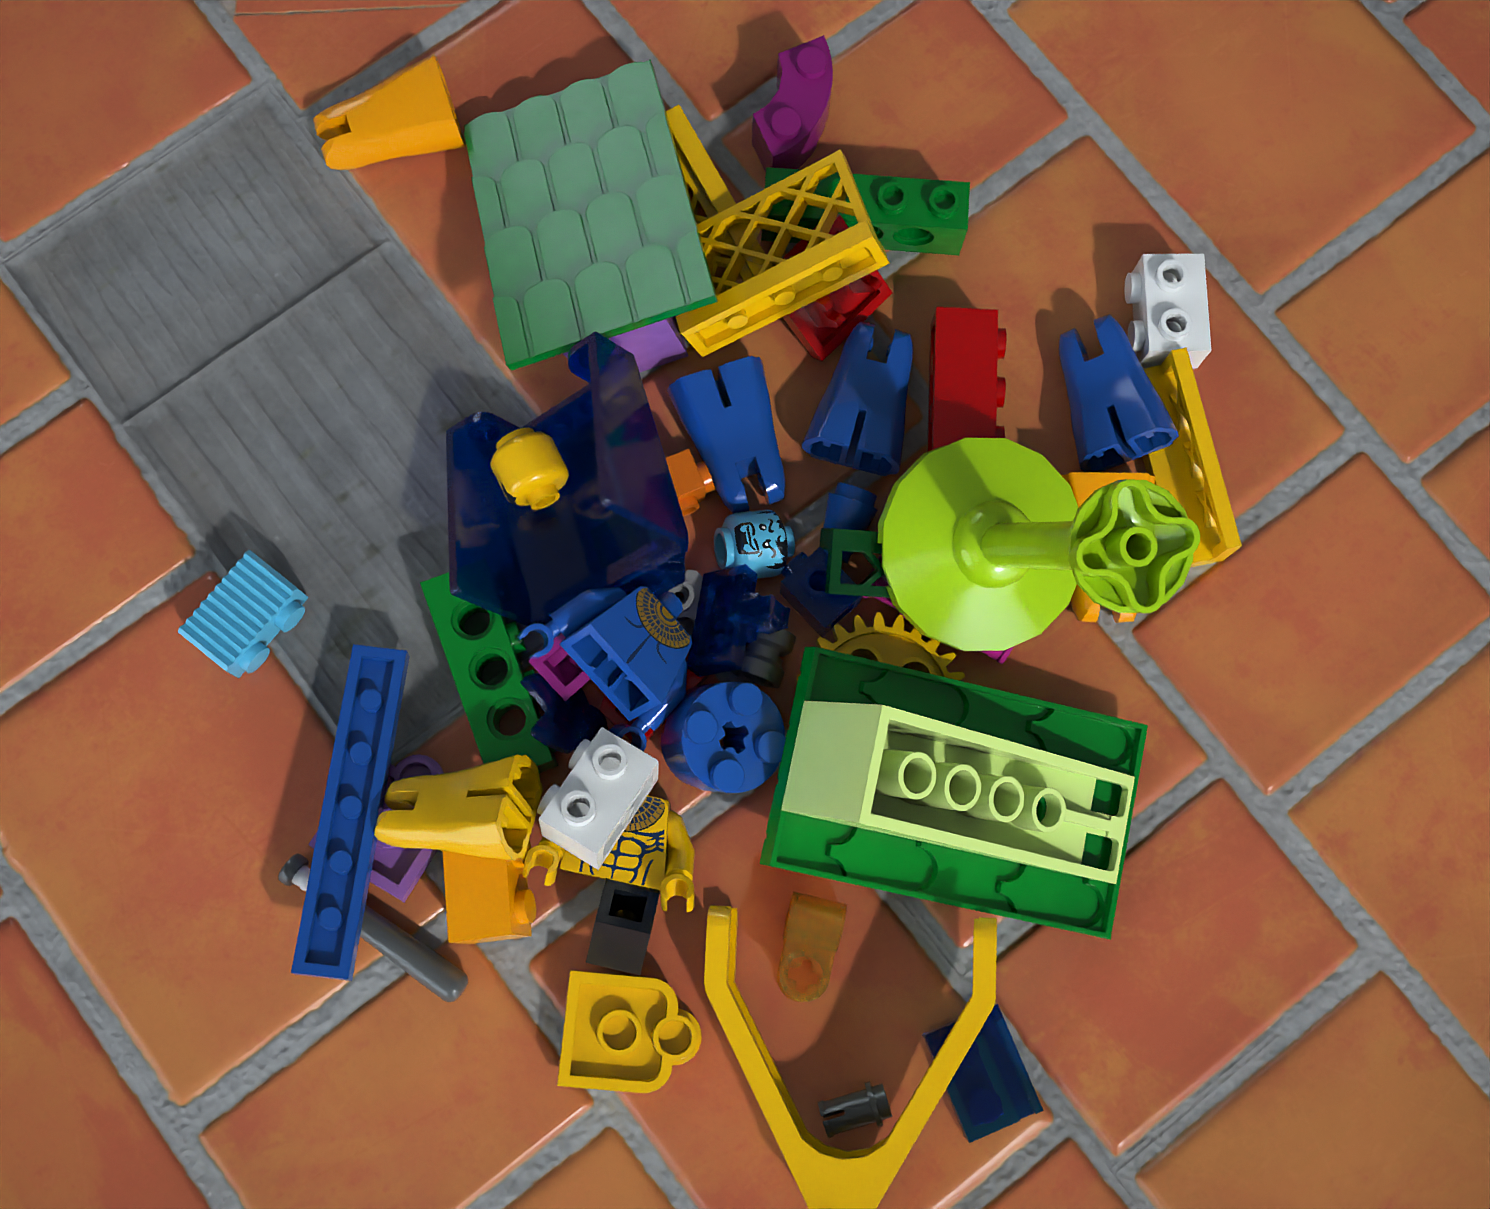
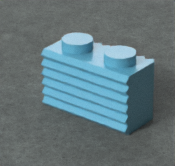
(244, 615)

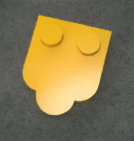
(623, 1033)

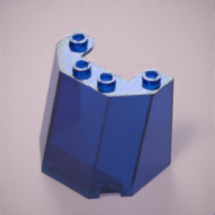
(613, 516)

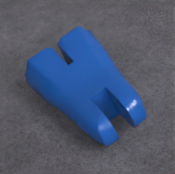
(1112, 400)
(864, 406)
(732, 429)

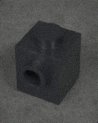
(623, 926)

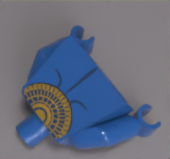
(627, 649)

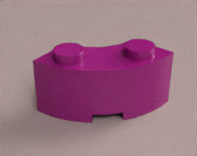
(795, 118)

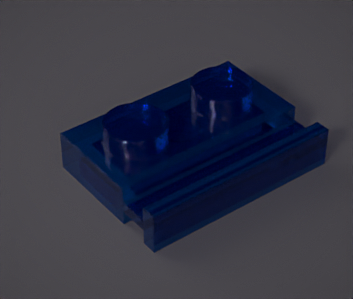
(991, 1082)

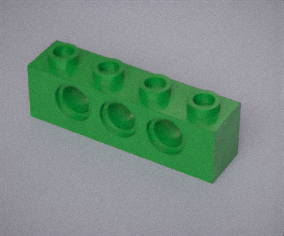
(903, 210)
(468, 658)

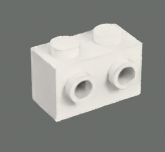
(1168, 307)
(597, 797)

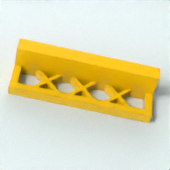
(1190, 464)

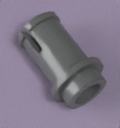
(859, 1107)

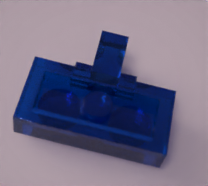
(729, 617)

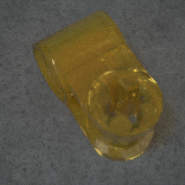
(813, 936)

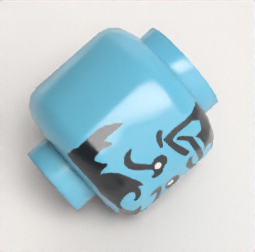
(754, 540)

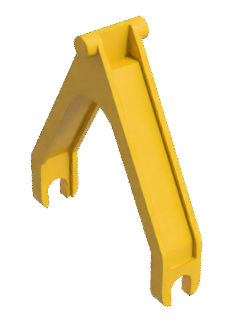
(825, 1173)

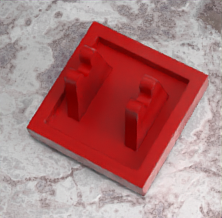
(831, 319)

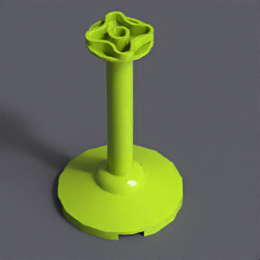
(993, 544)

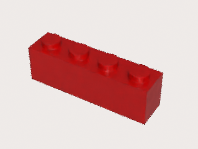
(964, 375)

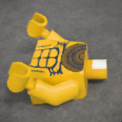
(649, 854)

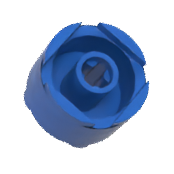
(751, 742)

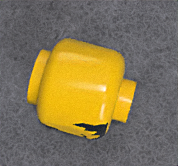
(529, 468)

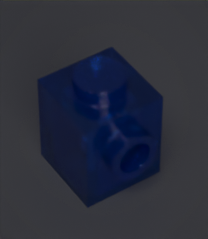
(806, 593)

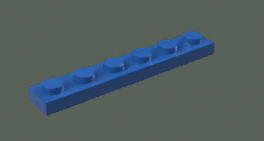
(349, 814)

